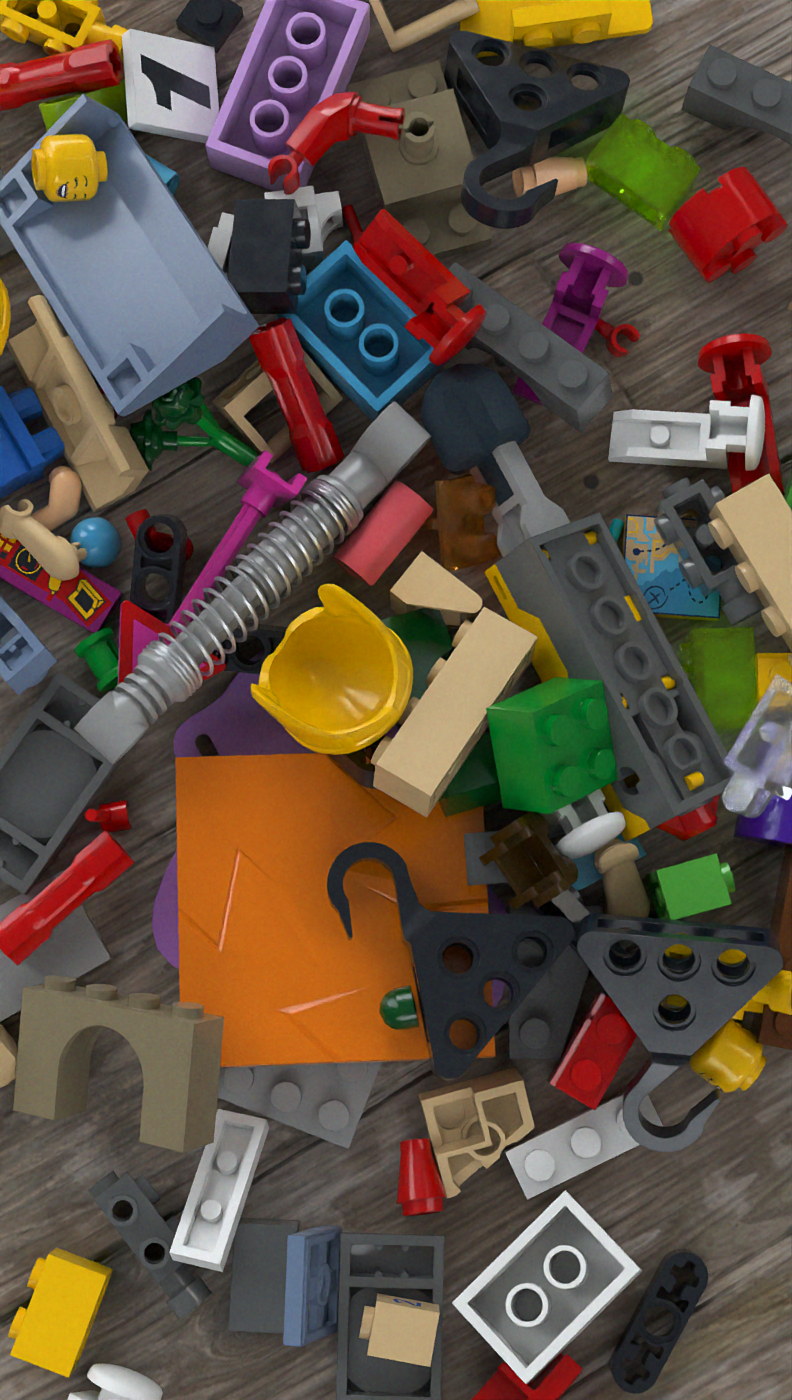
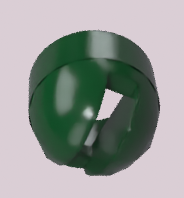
(399, 1009)

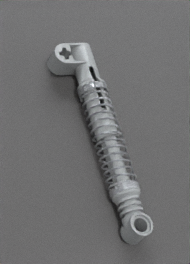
(328, 508)

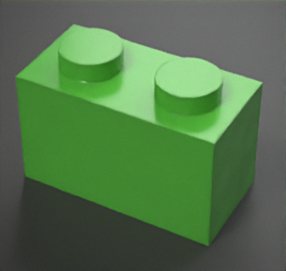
(690, 887)

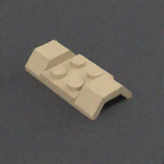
(78, 411)

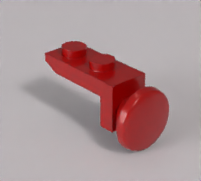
(422, 285)
(734, 378)

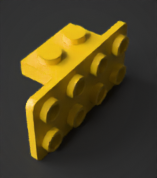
(558, 22)

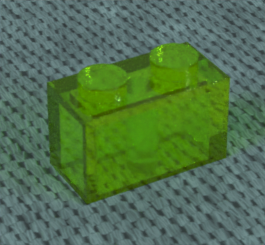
(642, 170)
(722, 674)

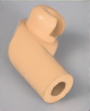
(63, 498)

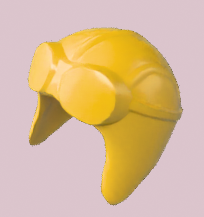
(336, 676)

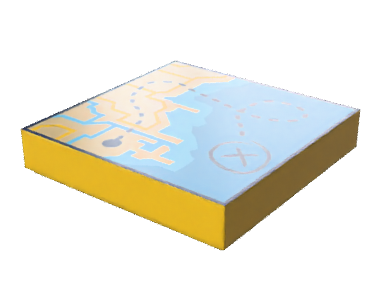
(659, 575)

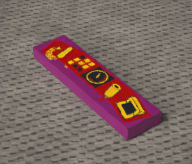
(81, 599)

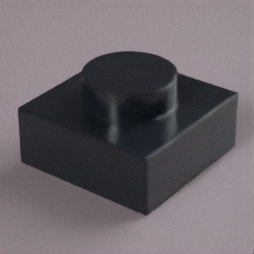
(210, 21)

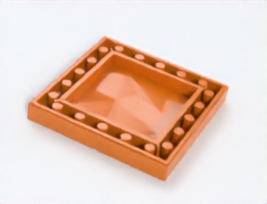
(259, 916)

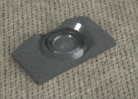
(47, 782)
(393, 1266)

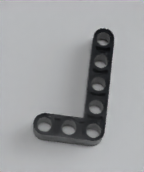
(172, 567)

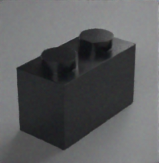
(268, 254)

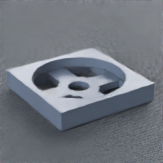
(313, 1286)

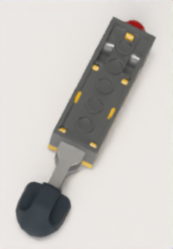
(586, 611)

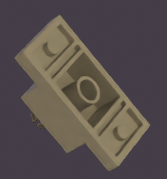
(425, 169)

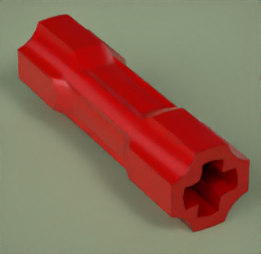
(82, 69)
(283, 362)
(89, 873)

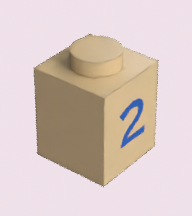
(400, 1329)

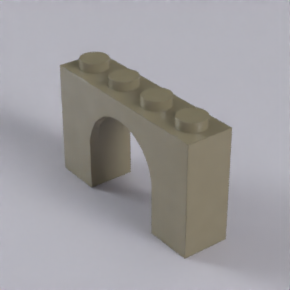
(174, 1044)

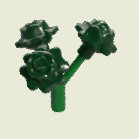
(180, 406)

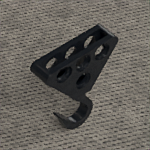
(521, 130)
(488, 940)
(673, 1035)

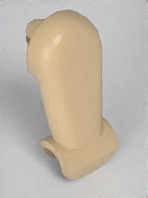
(51, 551)
(621, 880)

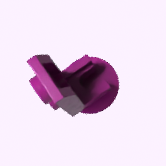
(579, 298)

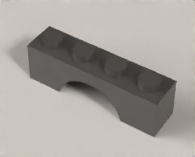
(739, 95)
(550, 366)

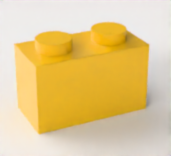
(60, 1311)

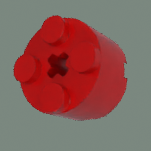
(726, 224)

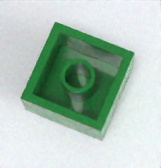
(552, 744)

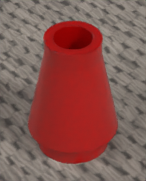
(419, 1181)

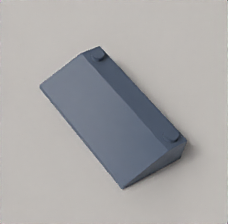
(124, 268)

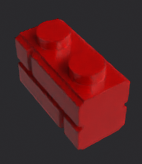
(593, 1052)

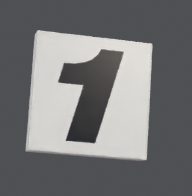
(170, 86)

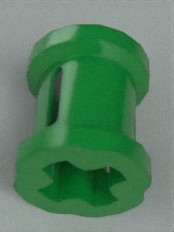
(101, 657)

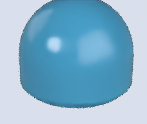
(99, 540)

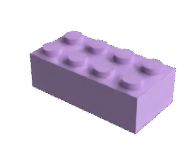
(290, 64)

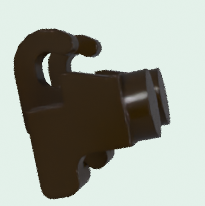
(531, 861)

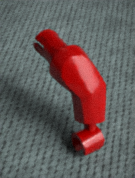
(330, 122)

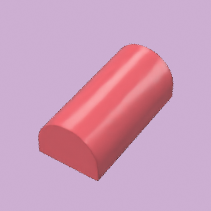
(383, 533)

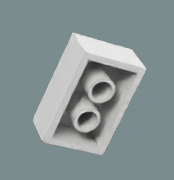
(546, 1287)

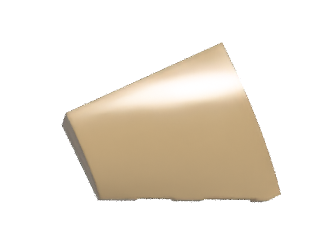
(474, 1123)

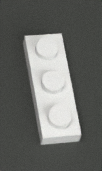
(574, 1146)
(219, 1191)

